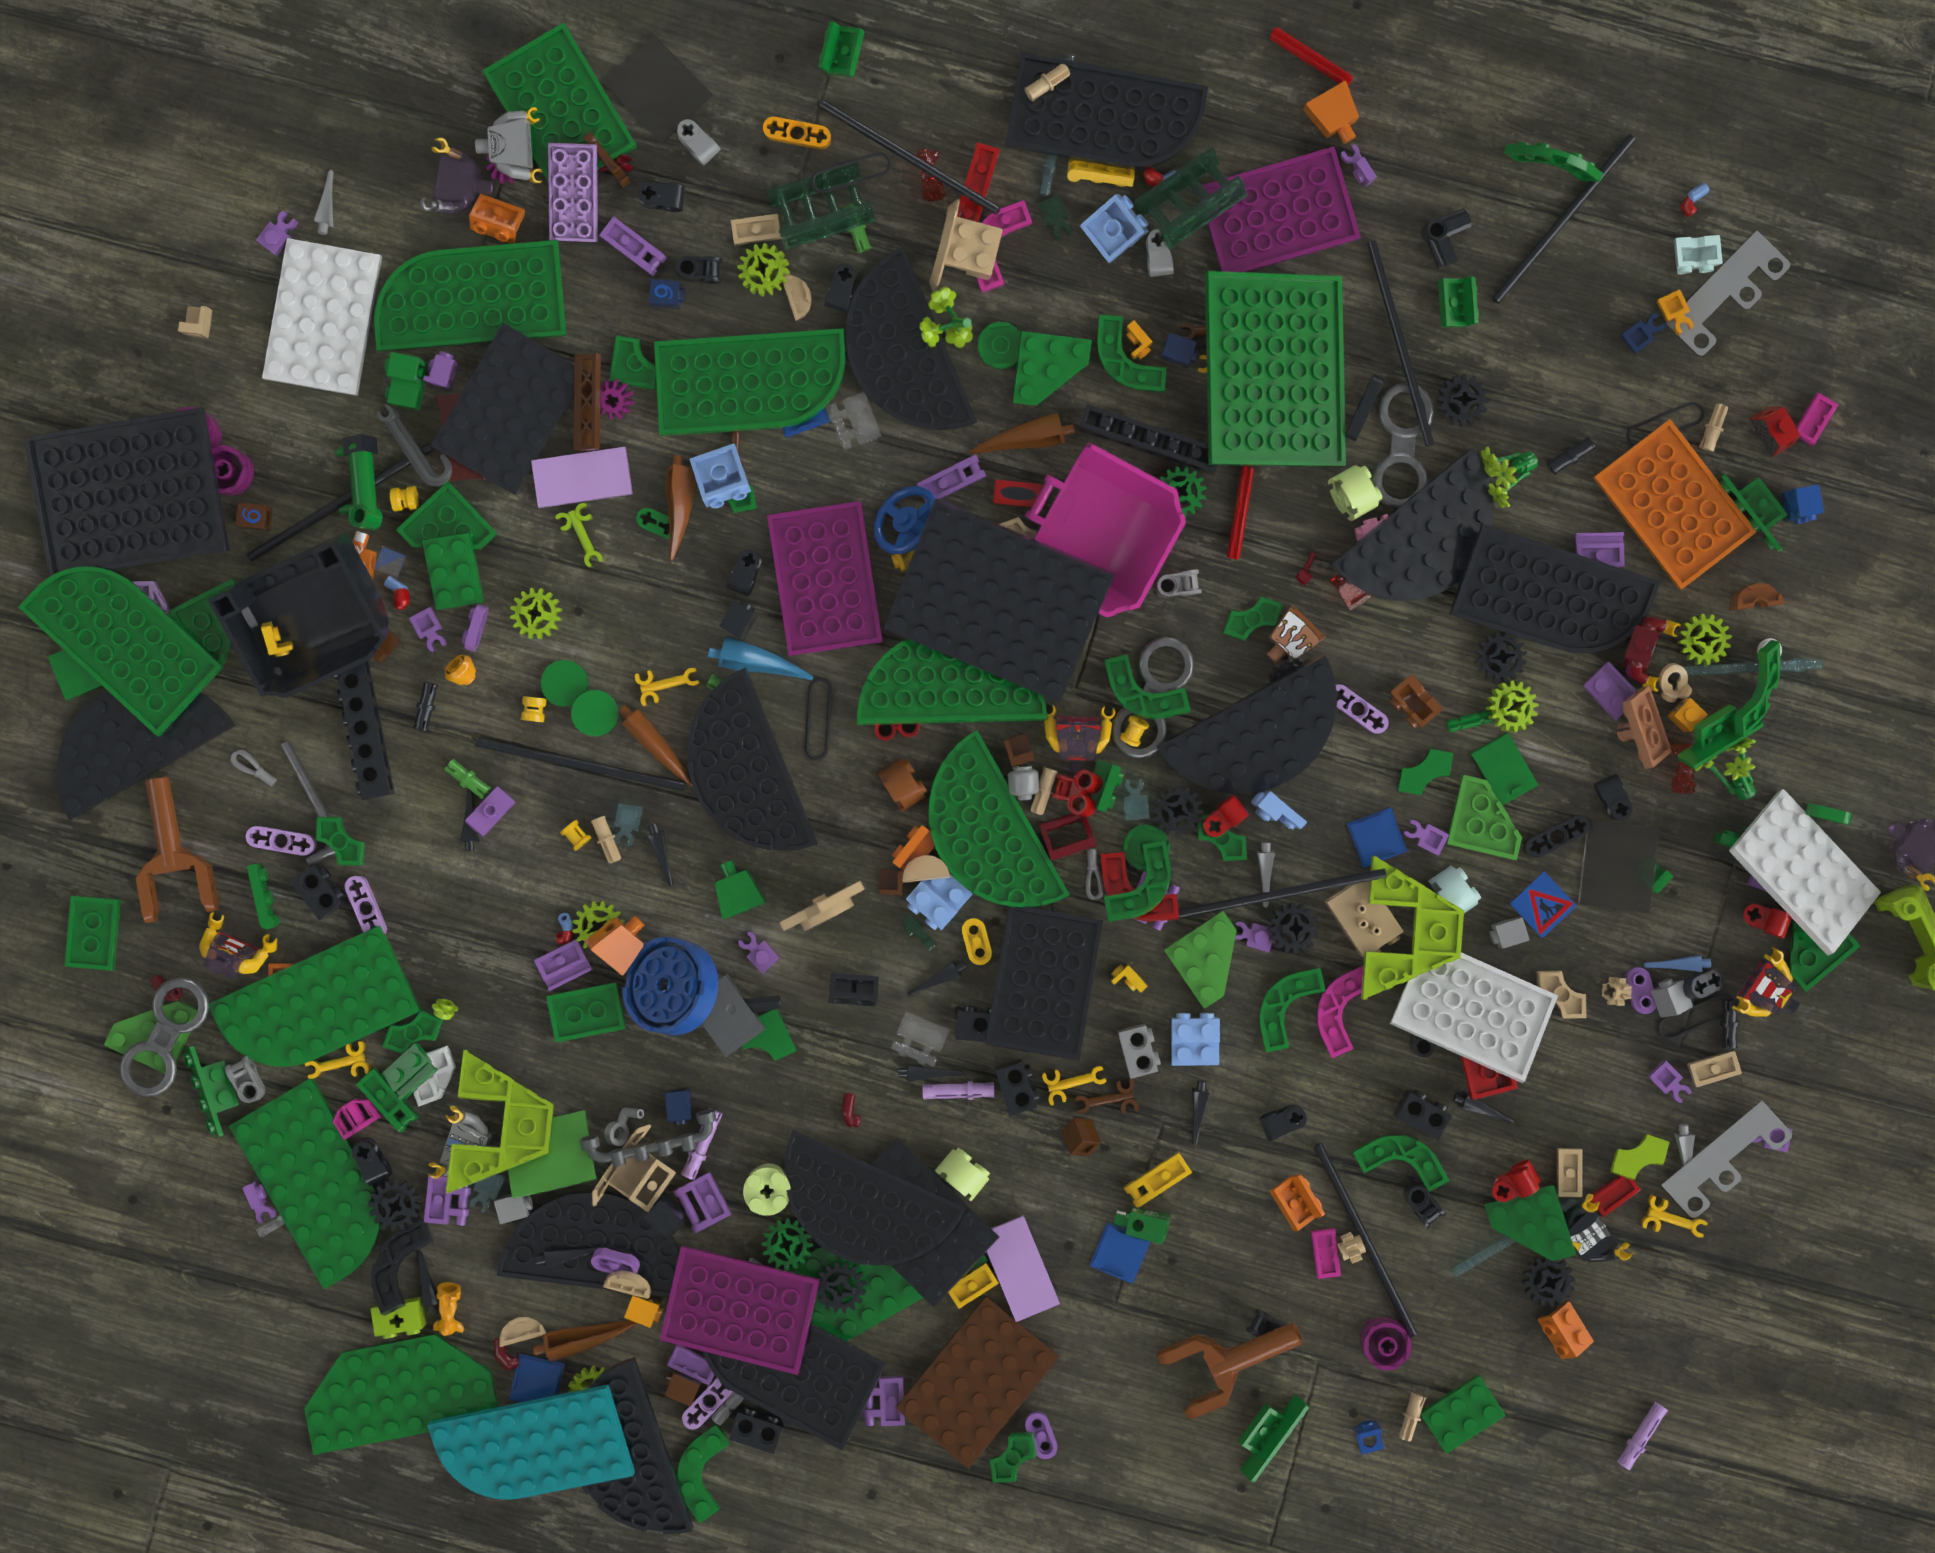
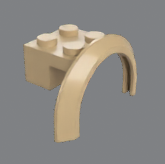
(965, 247)
(636, 1180)

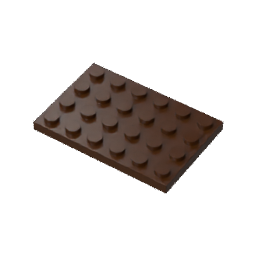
(977, 1382)

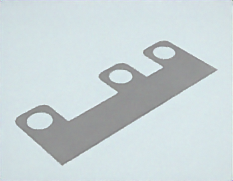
(1729, 281)
(1716, 1157)

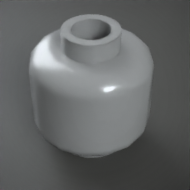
(1023, 782)

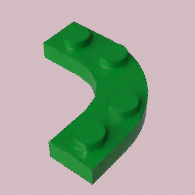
(1542, 153)
(1118, 365)
(1768, 679)
(1139, 701)
(1150, 892)
(1276, 1002)
(1402, 1148)
(690, 1471)

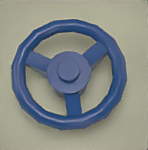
(906, 520)

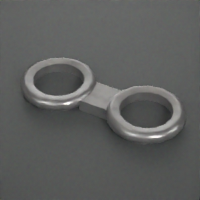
(1401, 443)
(1154, 687)
(164, 1037)

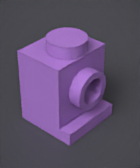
(442, 371)

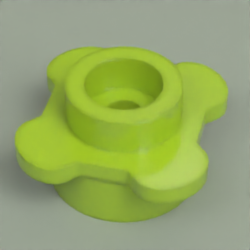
(444, 1009)

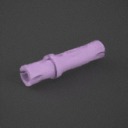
(965, 1090)
(698, 1154)
(1642, 1435)

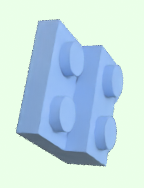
(1115, 227)
(720, 476)
(1272, 808)
(938, 900)
(1195, 1039)

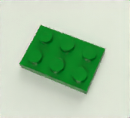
(453, 570)
(92, 932)
(586, 1012)
(1462, 1413)

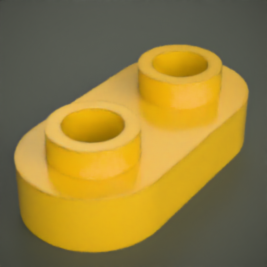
(976, 941)

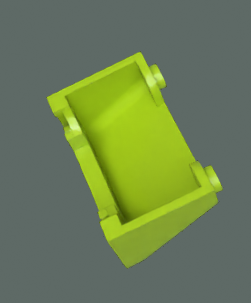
(1913, 905)

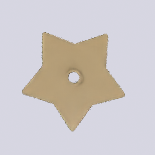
(823, 908)

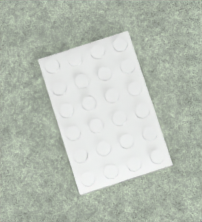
(322, 317)
(1805, 872)
(1477, 1014)

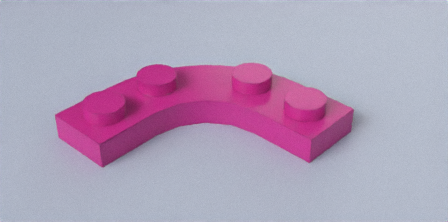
(1009, 219)
(1331, 1009)

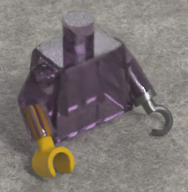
(456, 181)
(1915, 849)

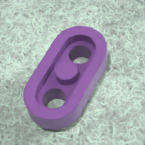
(472, 637)
(1640, 990)
(612, 1261)
(1042, 1433)

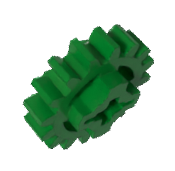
(1190, 499)
(792, 1254)

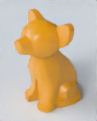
(448, 1294)

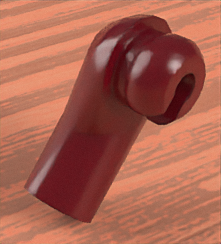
(173, 995)
(847, 1111)

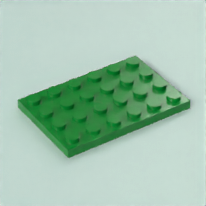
(567, 94)

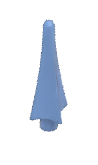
(1691, 963)

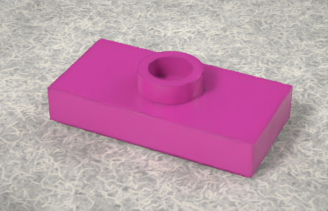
(1815, 418)
(1325, 1253)

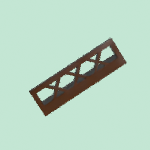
(587, 402)

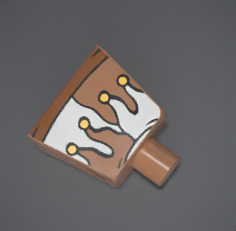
(1293, 636)

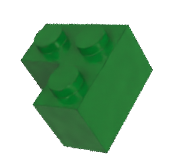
(407, 380)

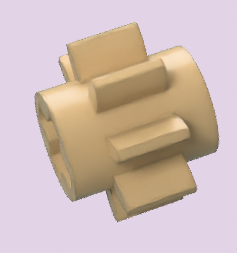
(1616, 991)
(1351, 1247)

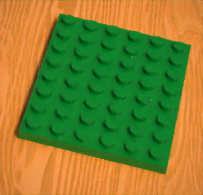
(1275, 369)

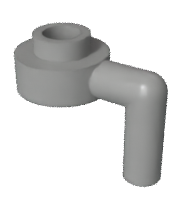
(620, 1128)

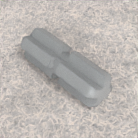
(725, 1409)

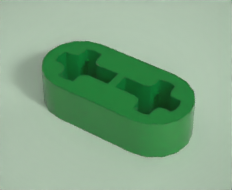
(659, 517)
(1828, 814)

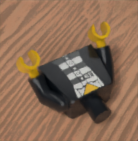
(1591, 1236)

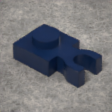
(1641, 335)

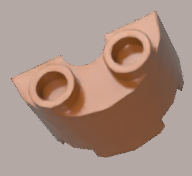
(1760, 593)
(1414, 702)
(902, 785)

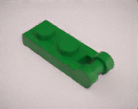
(262, 896)
(386, 1100)

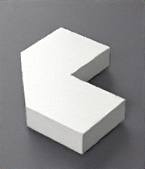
(436, 1085)

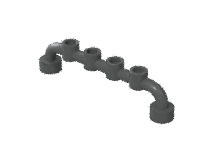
(663, 1146)

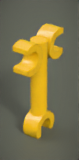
(648, 687)
(356, 1059)
(1055, 1086)
(1657, 1213)

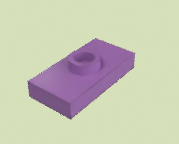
(490, 811)
(691, 1364)

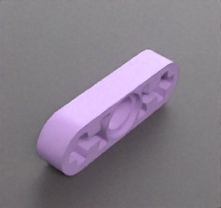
(1368, 723)
(298, 850)
(371, 899)
(702, 1417)

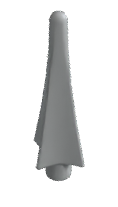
(324, 214)
(1266, 860)
(1685, 1143)

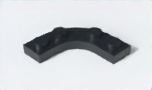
(385, 1270)

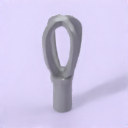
(258, 773)
(1093, 867)

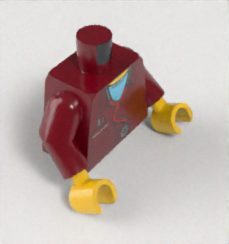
(1643, 646)

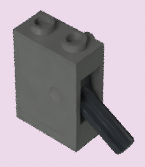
(734, 1017)

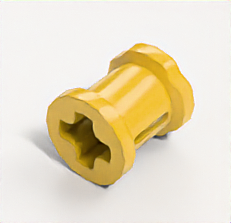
(1134, 731)
(575, 835)

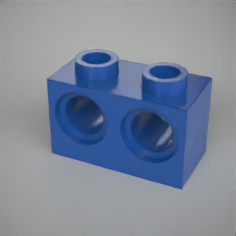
(1802, 504)

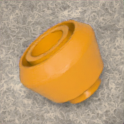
(460, 670)

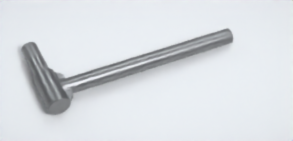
(313, 797)

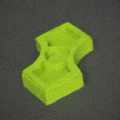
(1630, 1162)

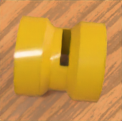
(404, 498)
(532, 714)

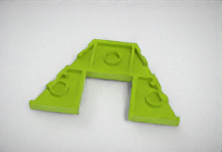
(1435, 931)
(524, 1128)

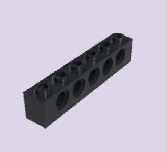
(1146, 438)
(369, 713)

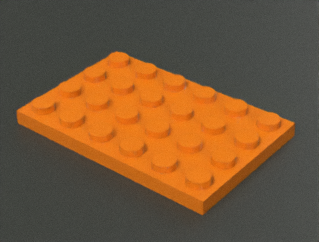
(1674, 504)

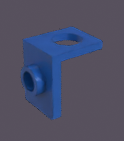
(1367, 1429)

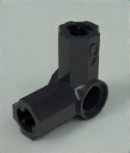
(1447, 225)

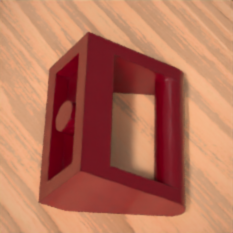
(1070, 848)

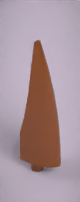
(1032, 434)
(679, 495)
(650, 738)
(575, 1340)

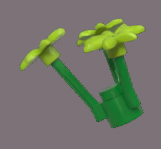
(1522, 465)
(1742, 780)

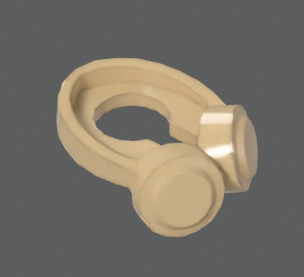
(1682, 689)

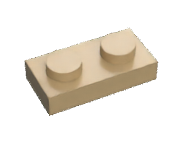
(755, 229)
(1714, 1068)
(1569, 1172)

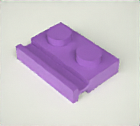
(1601, 547)
(1609, 689)
(563, 964)

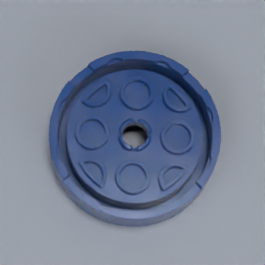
(689, 991)

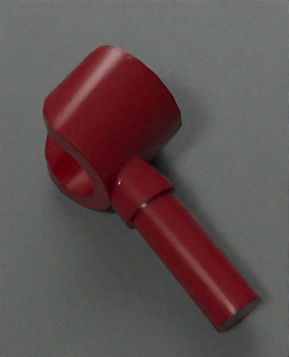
(622, 161)
(1303, 575)

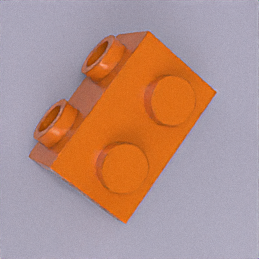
(918, 845)
(1297, 1201)
(1566, 1331)

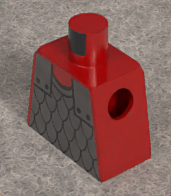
(1775, 429)

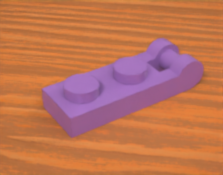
(632, 245)
(953, 478)

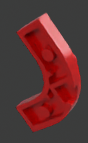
(1116, 882)

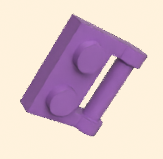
(709, 1199)

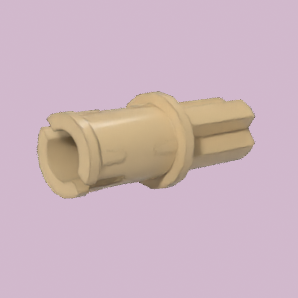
(1047, 82)
(1714, 428)
(1045, 785)
(606, 839)
(1412, 1415)

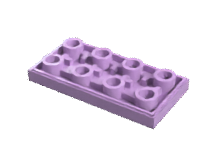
(573, 192)
(582, 477)
(1021, 1270)

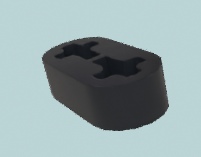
(1702, 980)

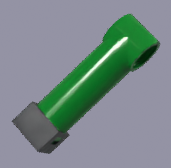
(363, 510)

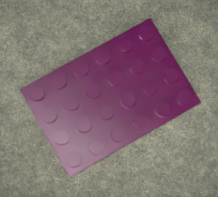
(1287, 213)
(824, 578)
(739, 1309)

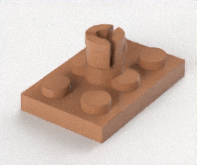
(1644, 727)

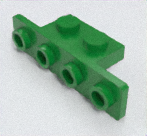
(1760, 505)
(1713, 737)
(213, 1088)
(1268, 1433)

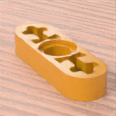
(815, 130)

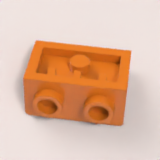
(496, 218)

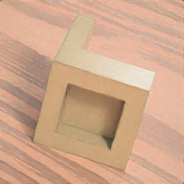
(197, 322)

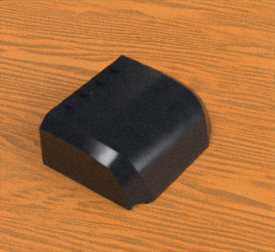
(319, 603)

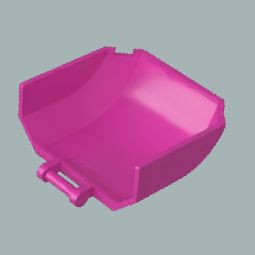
(1113, 520)

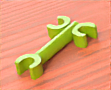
(574, 518)

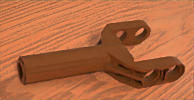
(170, 854)
(1227, 1363)

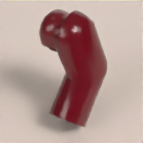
(504, 1360)

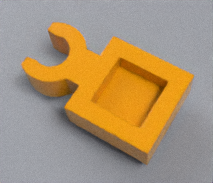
(1674, 308)

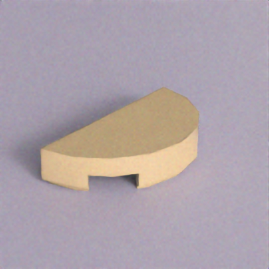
(798, 296)
(925, 868)
(628, 1283)
(520, 1330)

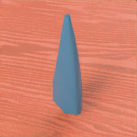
(739, 654)

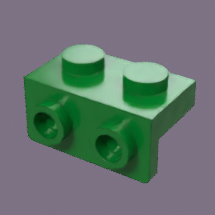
(841, 50)
(1458, 302)
(1111, 777)

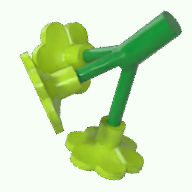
(957, 331)

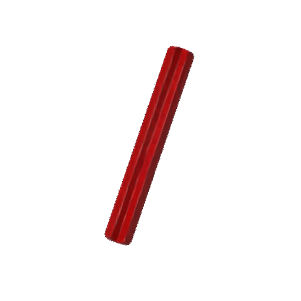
(1310, 56)
(1240, 512)

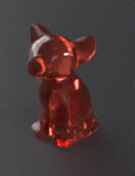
(932, 188)
(1684, 778)

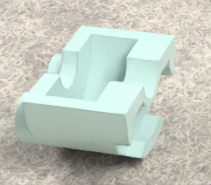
(1697, 253)
(1453, 887)

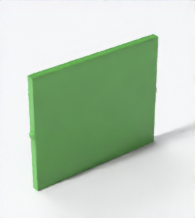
(564, 1163)

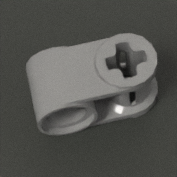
(699, 144)
(1158, 258)
(1180, 584)
(245, 1078)

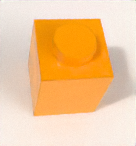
(1687, 715)
(644, 1310)

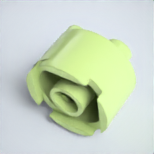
(1354, 492)
(962, 1174)
(759, 1200)

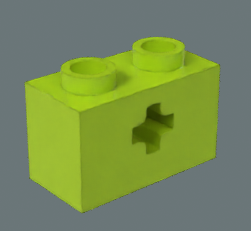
(412, 1315)

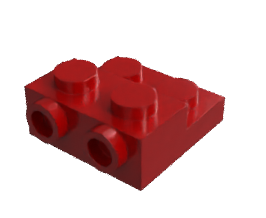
(1485, 1081)

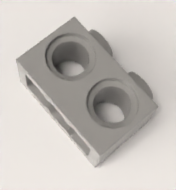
(1133, 1052)

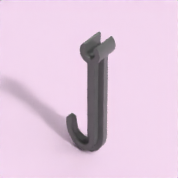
(412, 450)

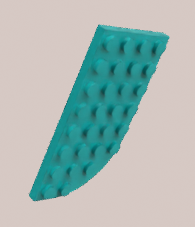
(535, 1445)

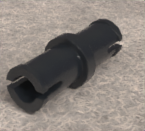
(1571, 455)
(425, 706)
(1729, 1024)

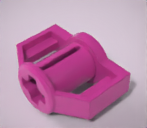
(355, 1117)

